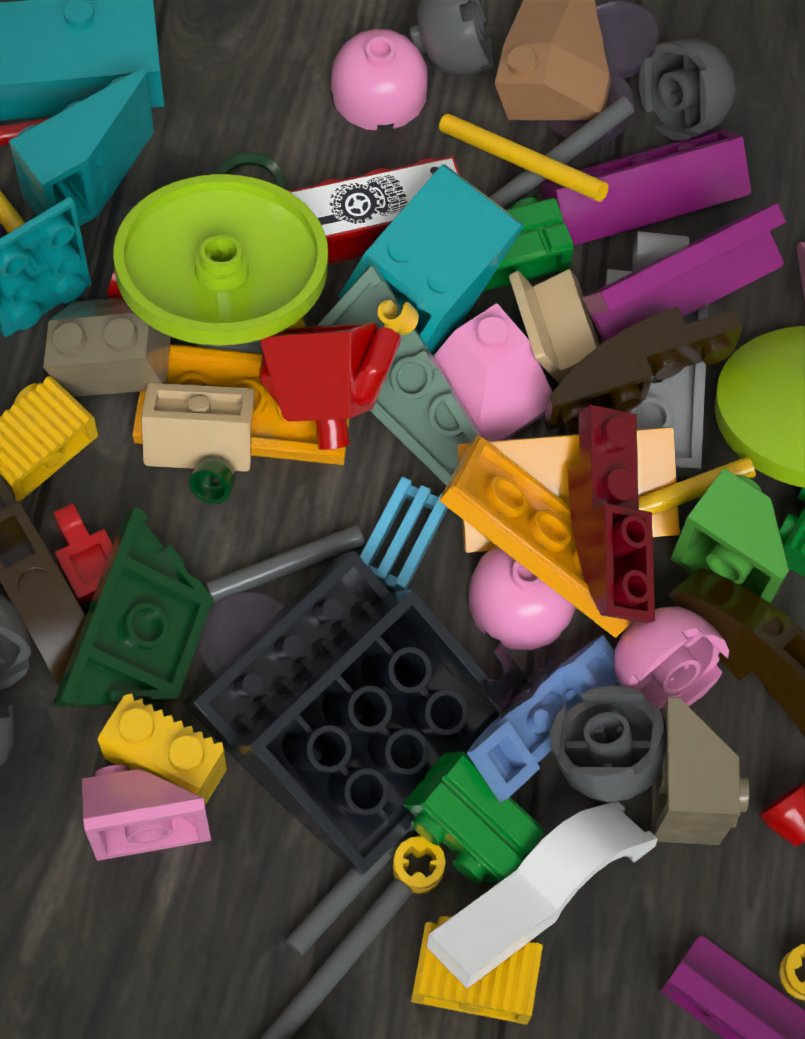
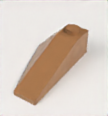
(554, 62)

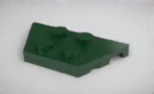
(138, 624)

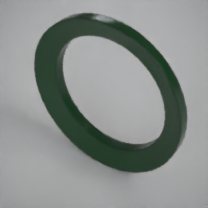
(257, 159)

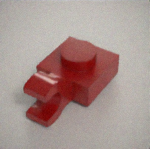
(84, 555)

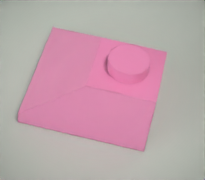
(495, 374)
(139, 813)

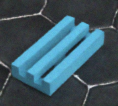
(420, 497)

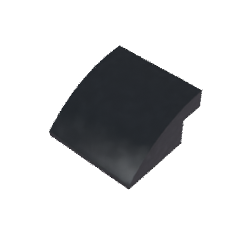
(347, 707)

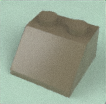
(104, 349)
(699, 782)

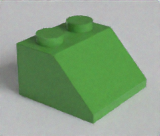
(734, 536)

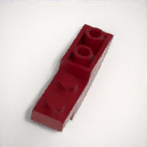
(606, 520)

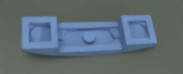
(515, 743)

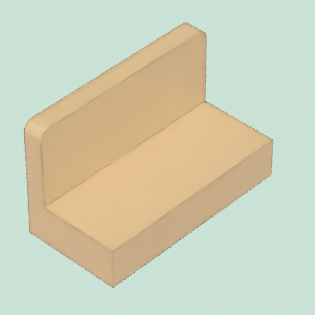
(555, 321)
(196, 423)

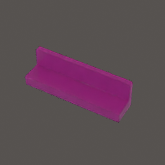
(656, 185)
(691, 274)
(731, 997)

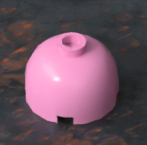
(379, 79)
(515, 603)
(670, 656)

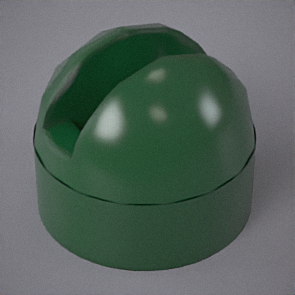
(203, 476)

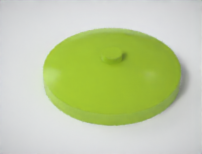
(220, 259)
(764, 404)

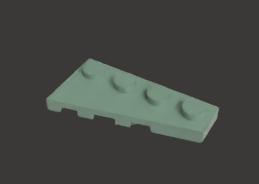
(416, 395)

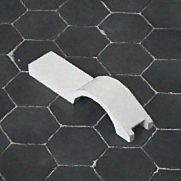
(537, 891)

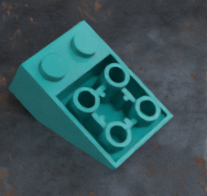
(85, 148)
(441, 252)
(41, 267)

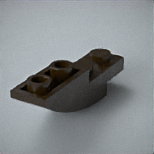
(622, 367)
(37, 587)
(756, 635)

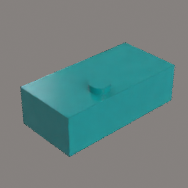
(72, 50)

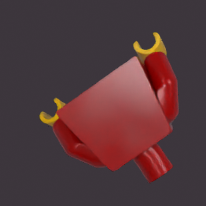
(333, 369)

